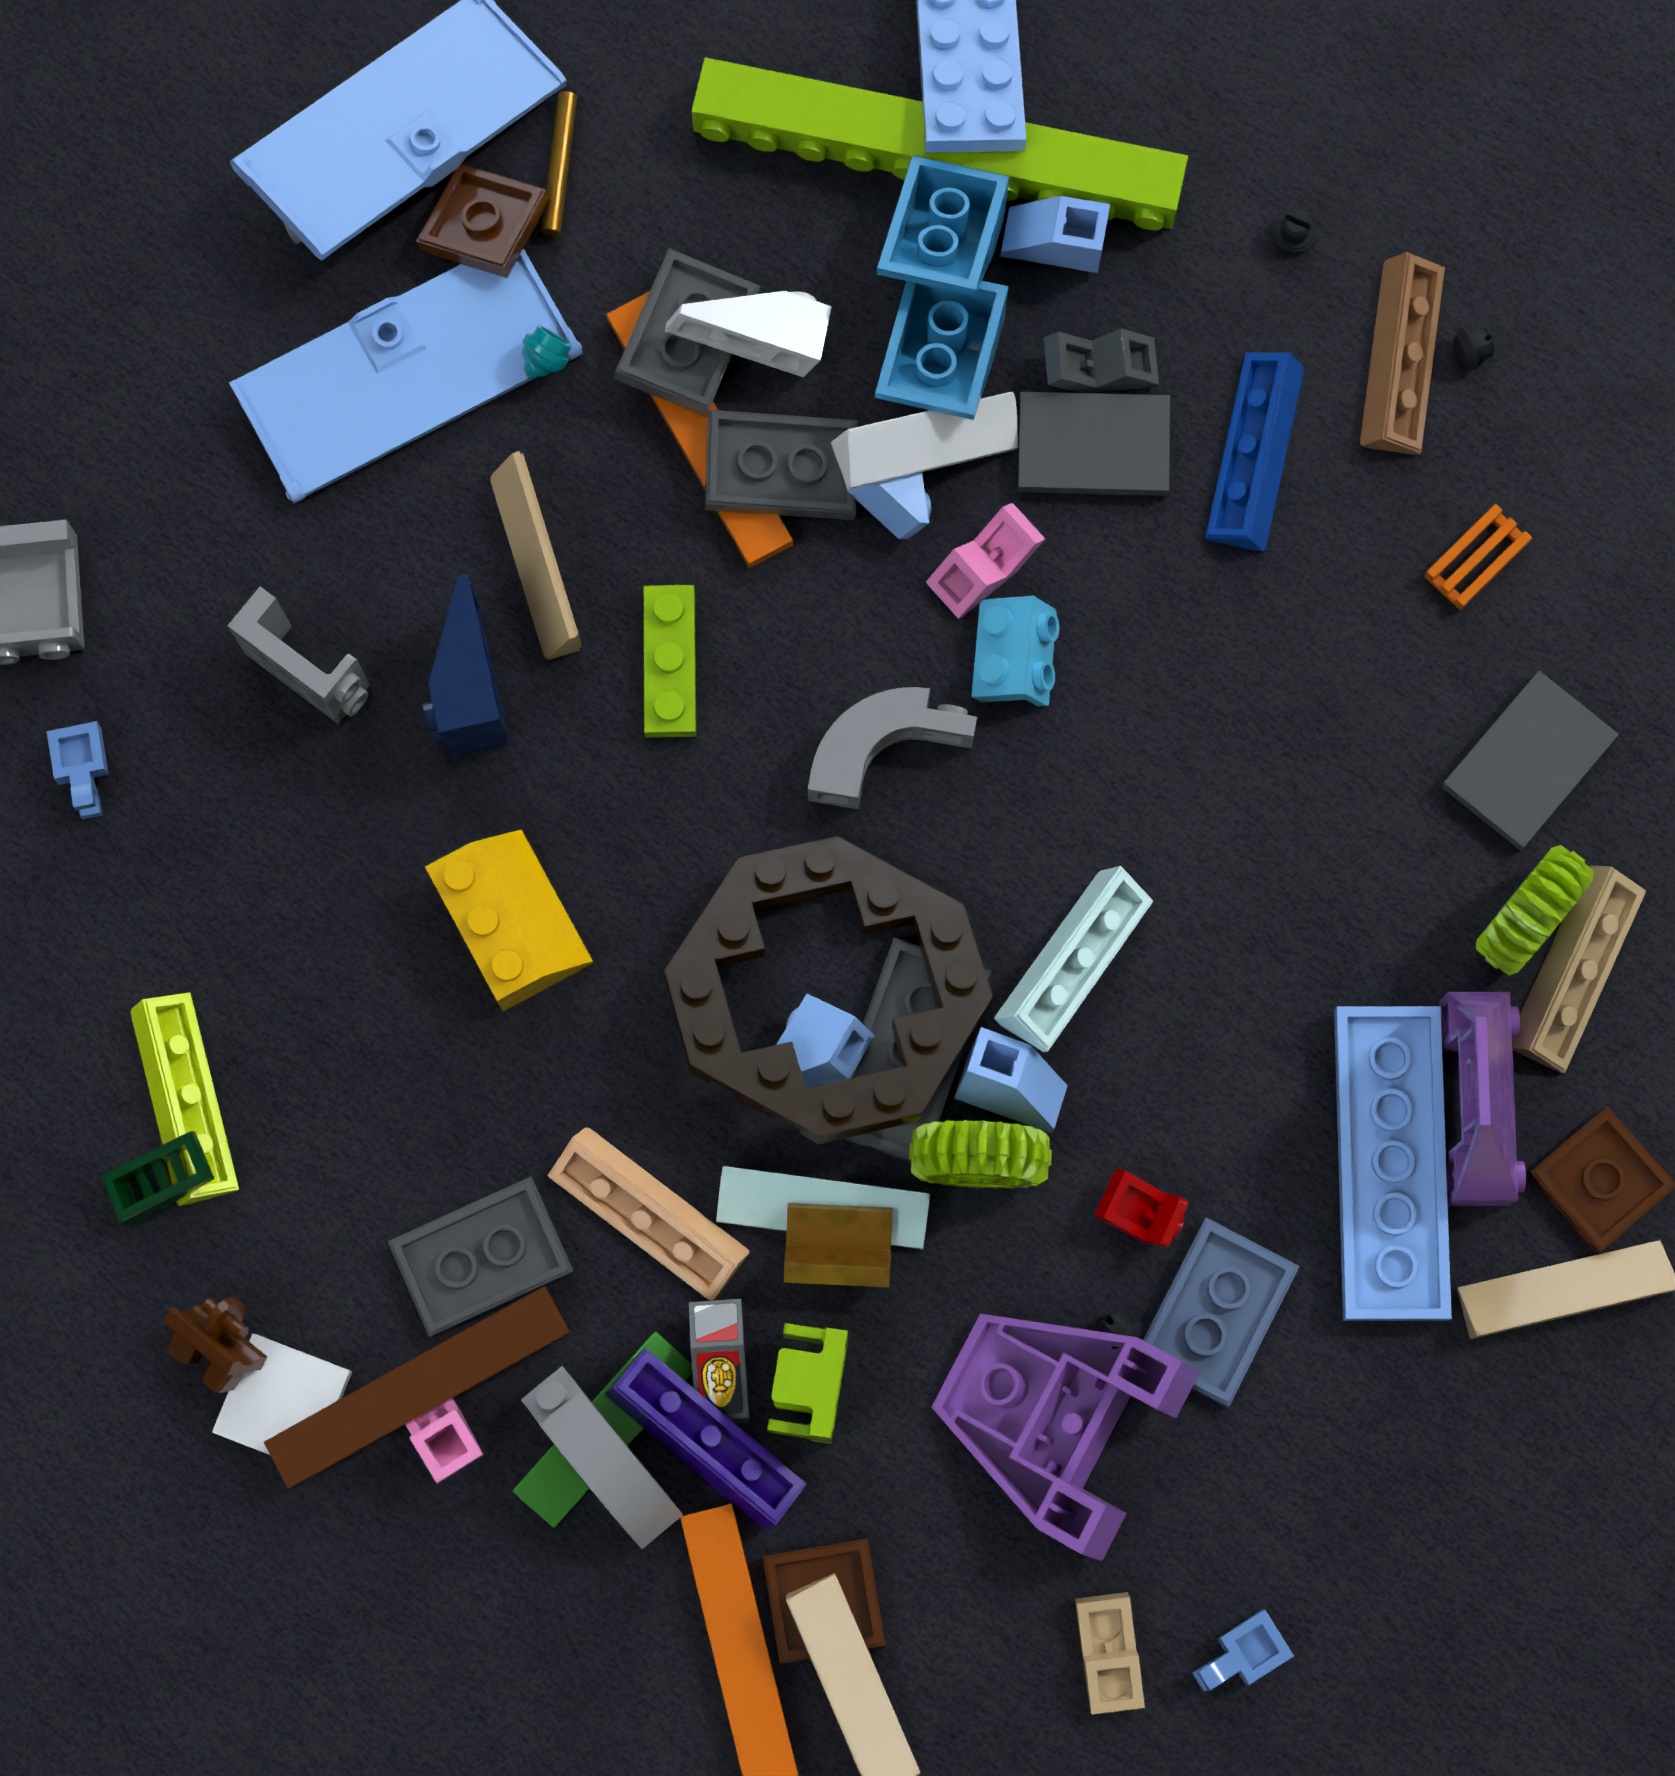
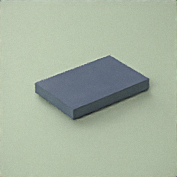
(1221, 1308)

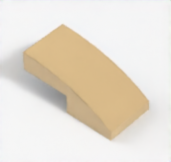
(1109, 1653)

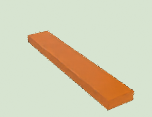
(755, 534)
(738, 1643)

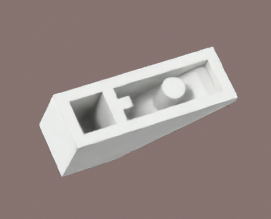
(768, 328)

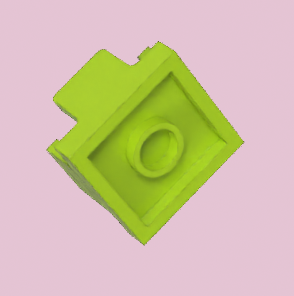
(809, 1382)

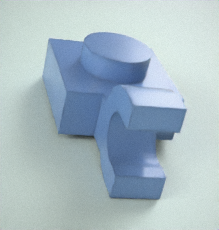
(77, 759)
(1250, 1651)

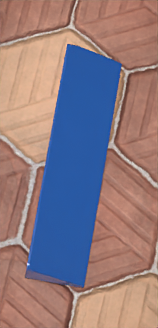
(1255, 450)

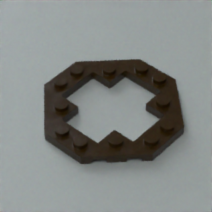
(771, 1076)

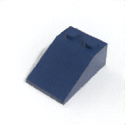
(462, 683)

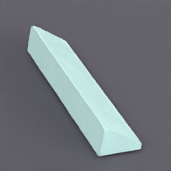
(1074, 958)
(763, 1197)

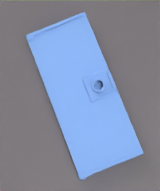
(398, 124)
(396, 373)

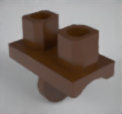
(217, 1334)

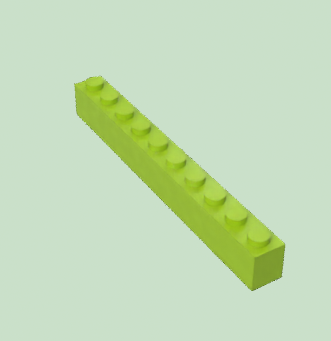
(886, 130)

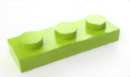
(669, 661)

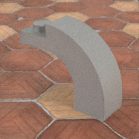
(871, 727)
(601, 1458)

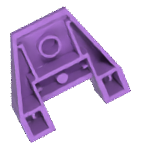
(1484, 1163)
(1040, 1409)

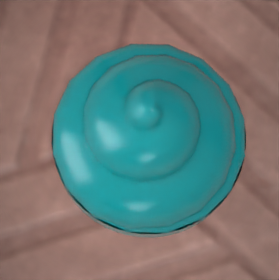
(544, 352)

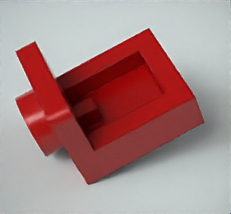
(1141, 1210)

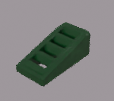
(122, 1195)

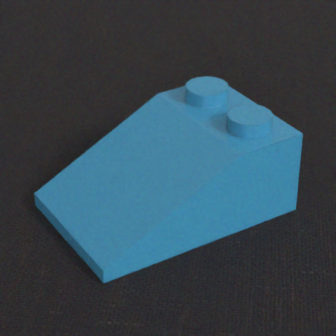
(945, 226)
(943, 348)

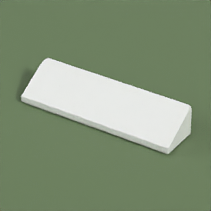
(925, 442)

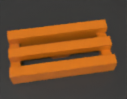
(1505, 527)

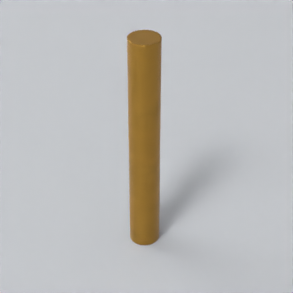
(559, 163)

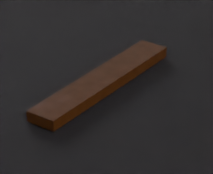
(416, 1387)

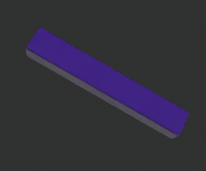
(705, 1439)

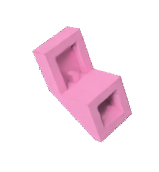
(986, 562)
(444, 1441)

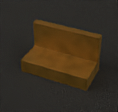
(838, 1245)

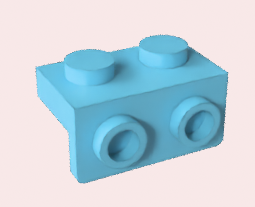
(1015, 650)

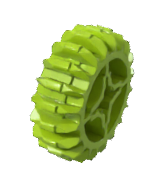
(1535, 910)
(980, 1154)

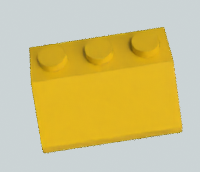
(509, 916)

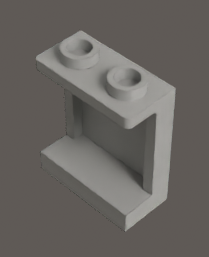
(39, 591)
(259, 633)

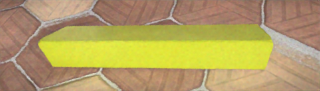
(183, 1087)

